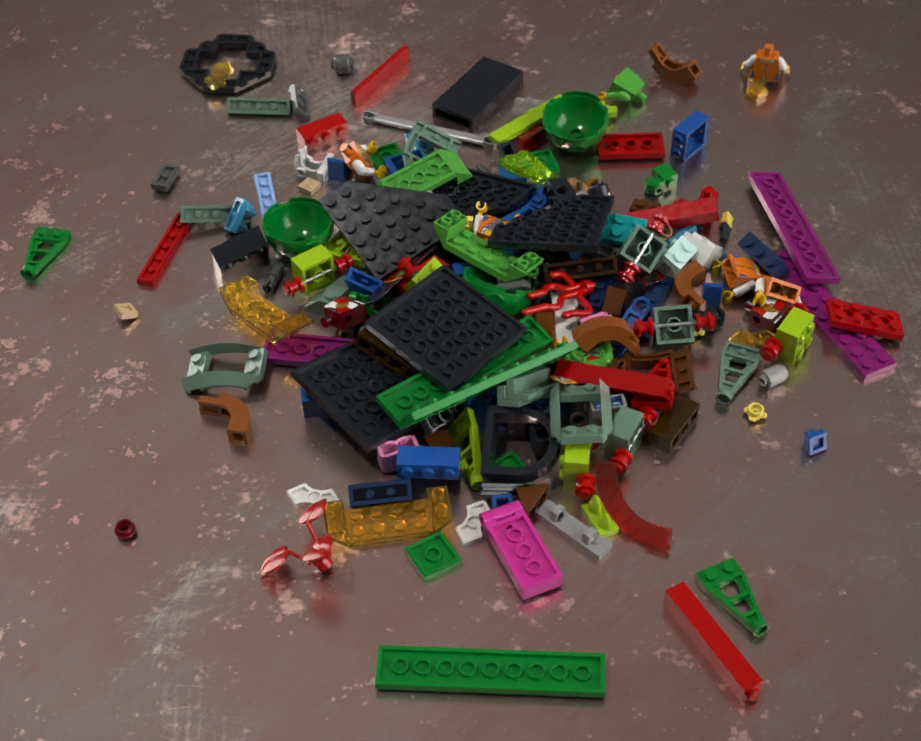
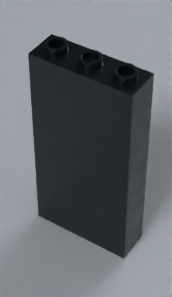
(477, 94)

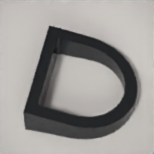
(515, 475)

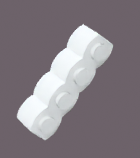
(564, 327)

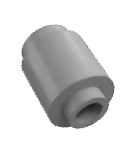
(772, 376)

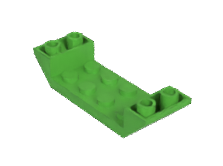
(429, 172)
(475, 250)

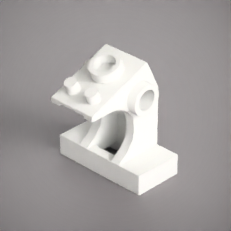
(307, 167)

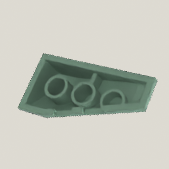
(328, 294)

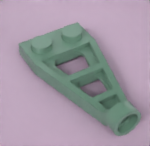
(740, 354)

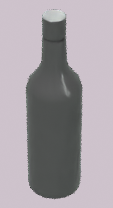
(577, 413)

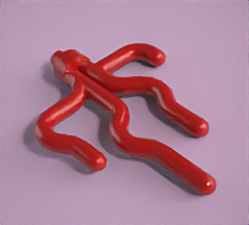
(573, 290)

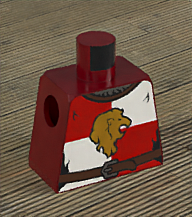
(344, 313)
(769, 315)

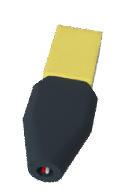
(725, 226)

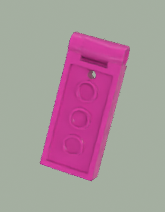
(521, 549)

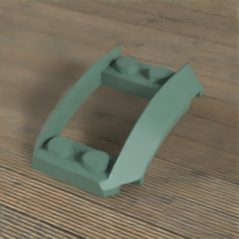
(430, 136)
(202, 379)
(573, 393)

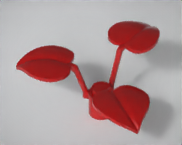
(317, 555)

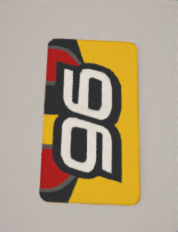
(562, 379)

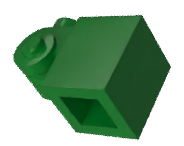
(661, 180)

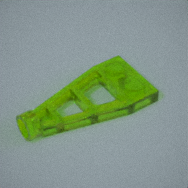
(514, 163)

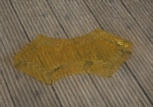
(219, 74)
(756, 88)
(751, 339)

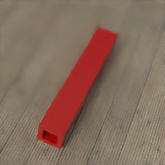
(683, 213)
(617, 379)
(713, 642)

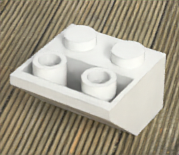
(707, 250)

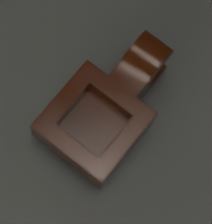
(640, 204)

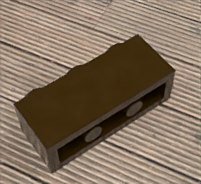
(673, 424)

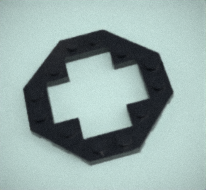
(245, 78)

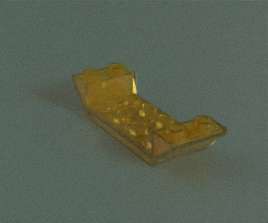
(259, 314)
(389, 521)

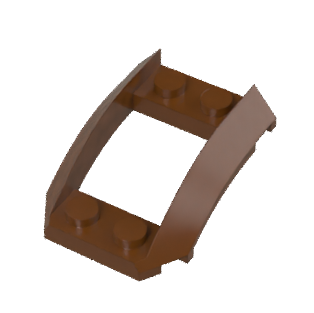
(680, 361)

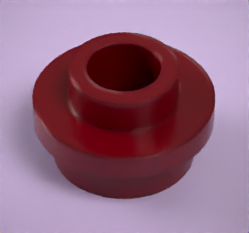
(124, 529)

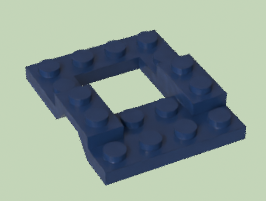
(657, 296)

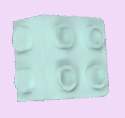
(678, 254)

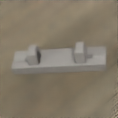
(573, 530)

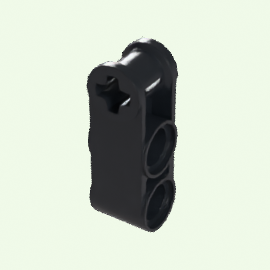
(435, 422)

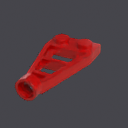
(639, 401)

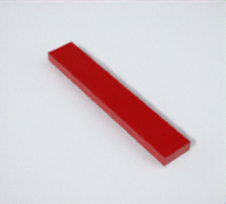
(378, 76)
(163, 252)

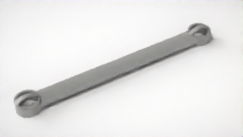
(408, 125)

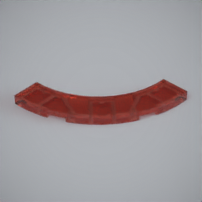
(623, 515)

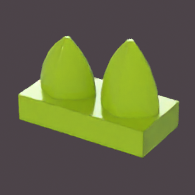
(599, 517)

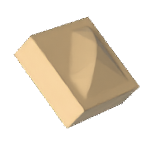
(309, 186)
(125, 311)

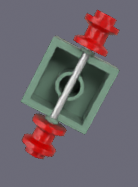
(642, 249)
(673, 325)
(627, 435)

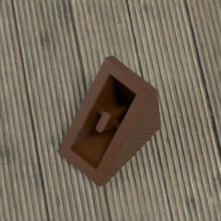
(614, 301)
(532, 497)

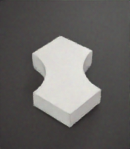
(305, 496)
(470, 530)

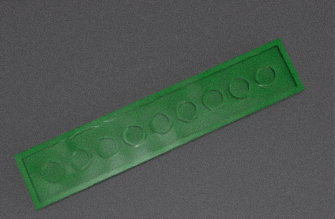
(485, 384)
(421, 389)
(491, 671)

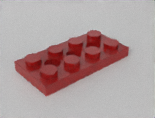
(631, 146)
(864, 319)

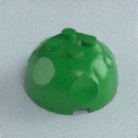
(575, 120)
(296, 226)
(509, 302)

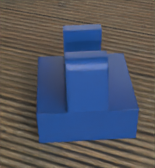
(815, 441)

